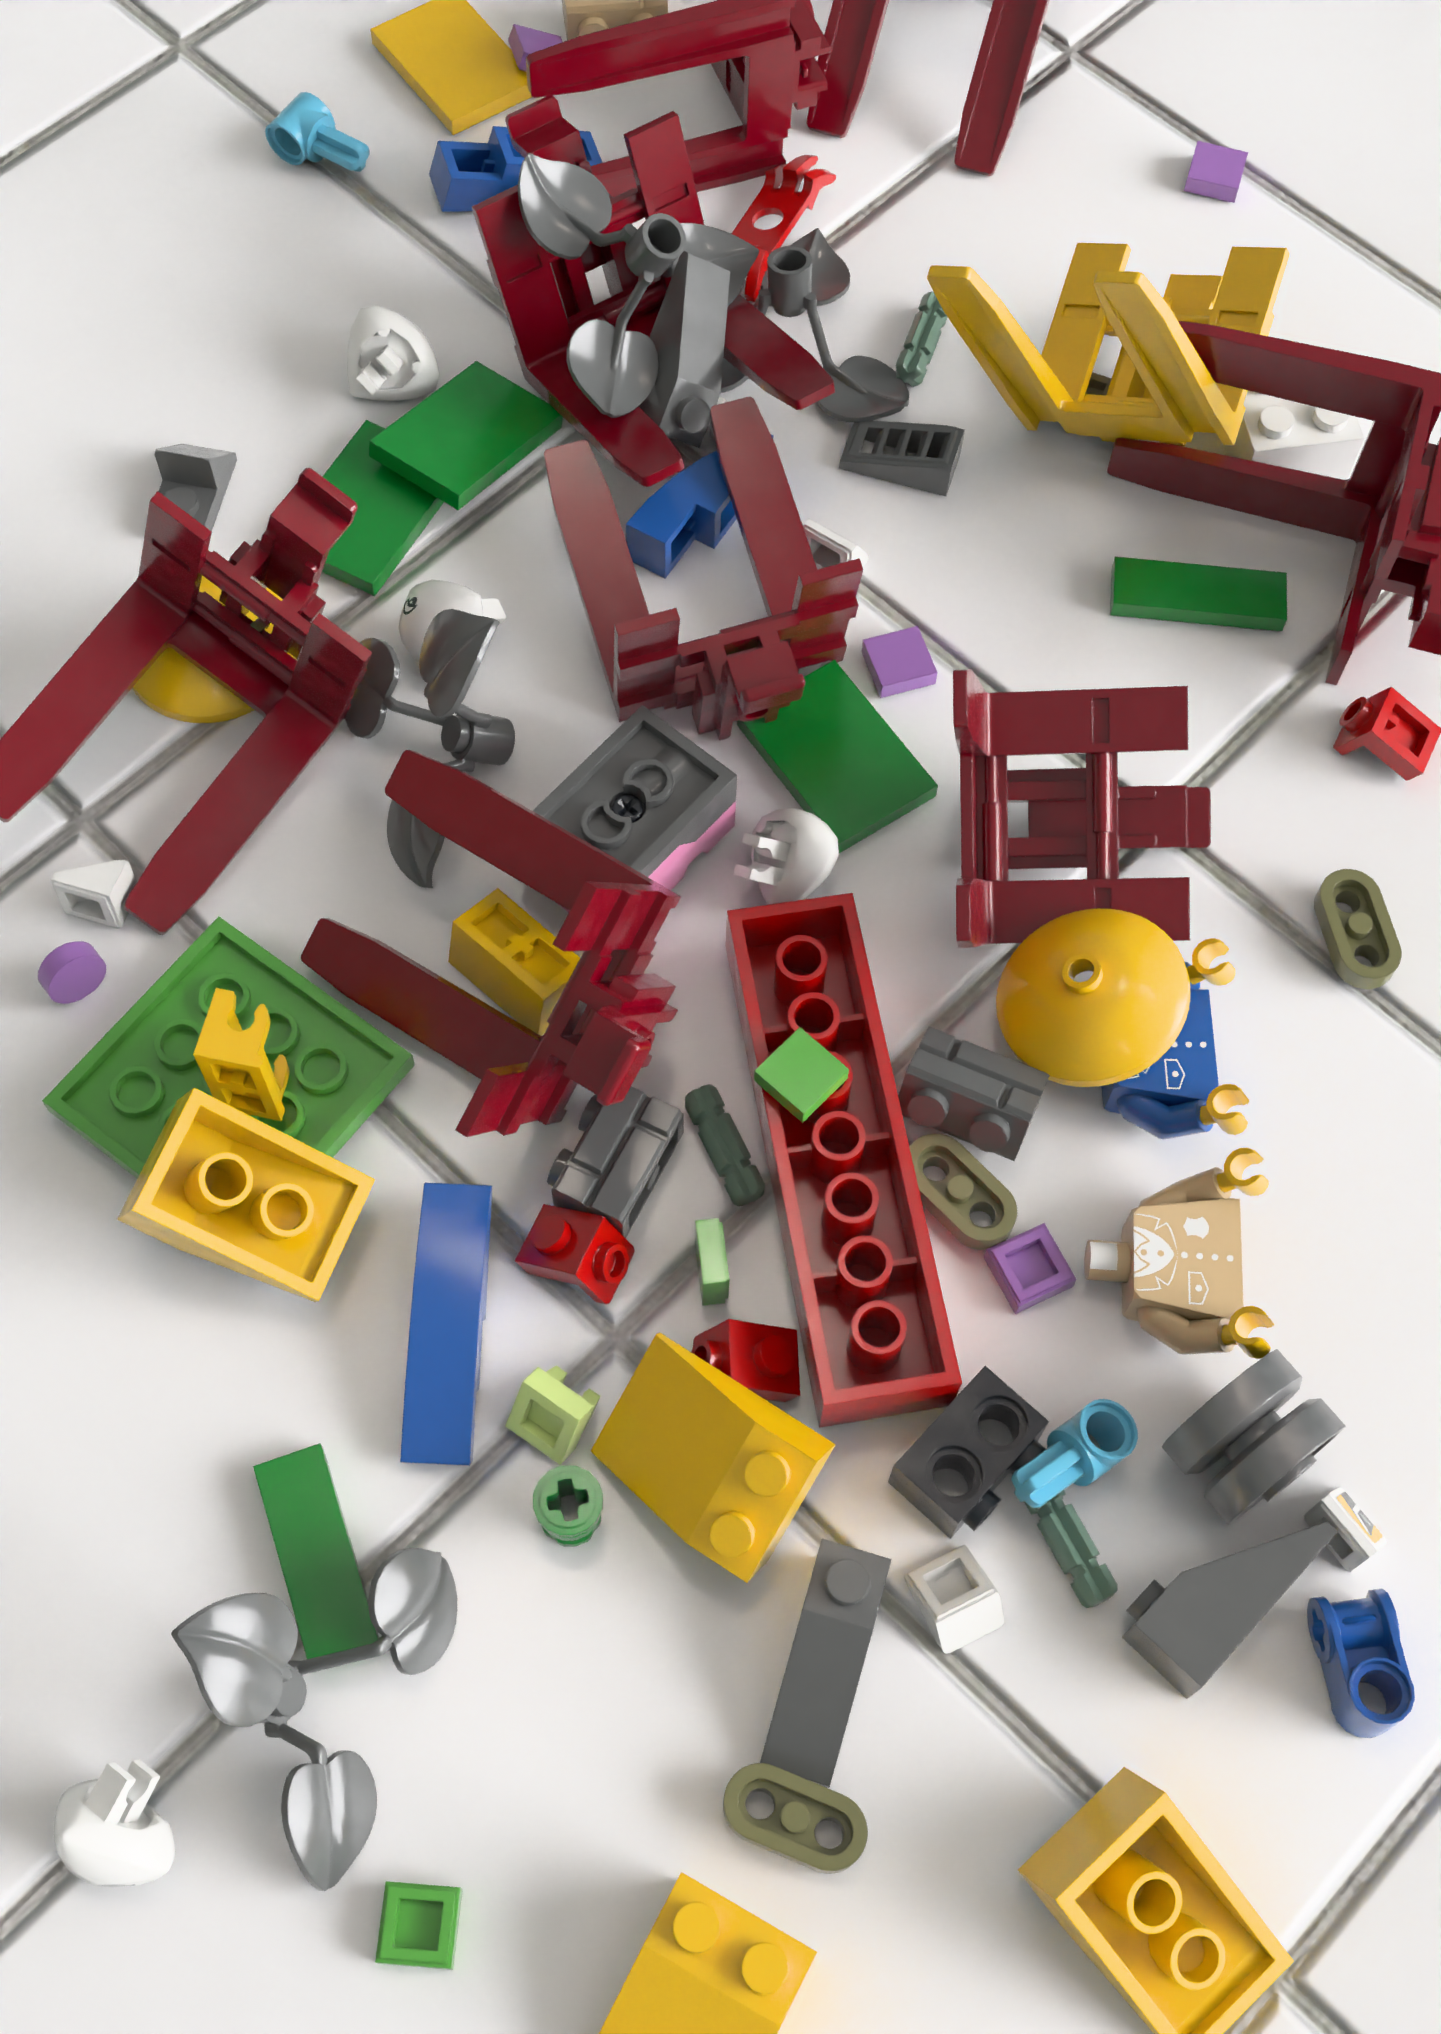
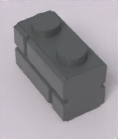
(971, 1093)
(617, 1158)

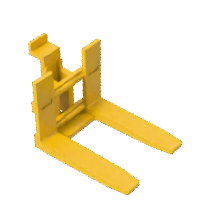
(1159, 379)

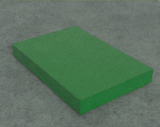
(465, 435)
(387, 518)
(841, 758)

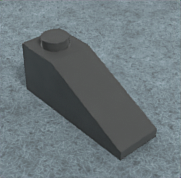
(689, 349)
(1214, 1607)
(826, 1661)

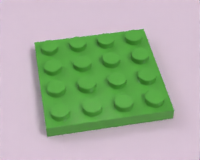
(147, 1062)

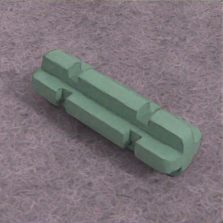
(921, 341)
(724, 1145)
(1074, 1551)

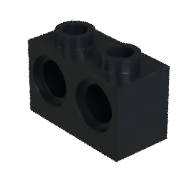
(957, 1444)

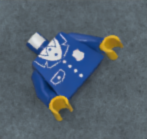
(1182, 1089)

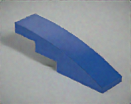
(446, 1324)

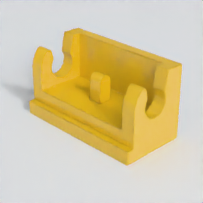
(511, 959)
(236, 1060)

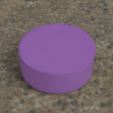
(71, 972)

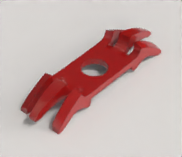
(780, 201)

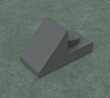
(195, 479)

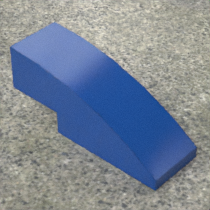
(477, 171)
(681, 511)

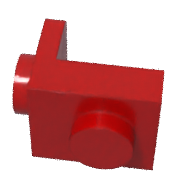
(577, 1251)
(755, 1356)

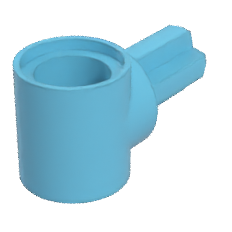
(308, 132)
(1073, 1456)

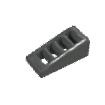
(920, 471)

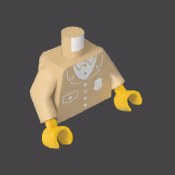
(1185, 1263)

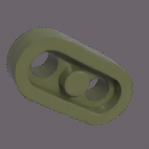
(1361, 933)
(963, 1191)
(797, 1811)

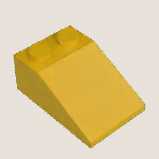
(246, 1196)
(710, 1456)
(1155, 1910)
(709, 1970)

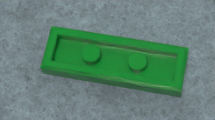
(1198, 594)
(315, 1552)

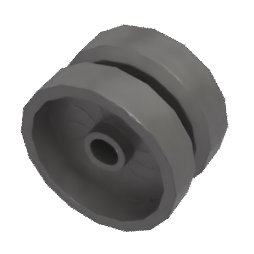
(1262, 1447)

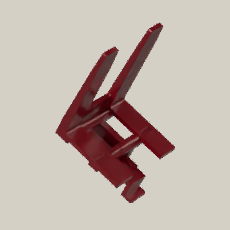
(757, 50)
(993, 90)
(551, 296)
(1384, 506)
(164, 610)
(745, 667)
(1072, 812)
(608, 1007)

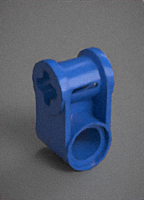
(1361, 1644)

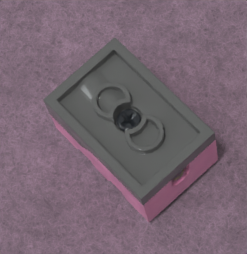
(647, 799)

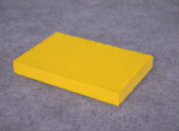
(452, 62)

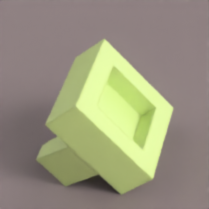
(551, 1413)

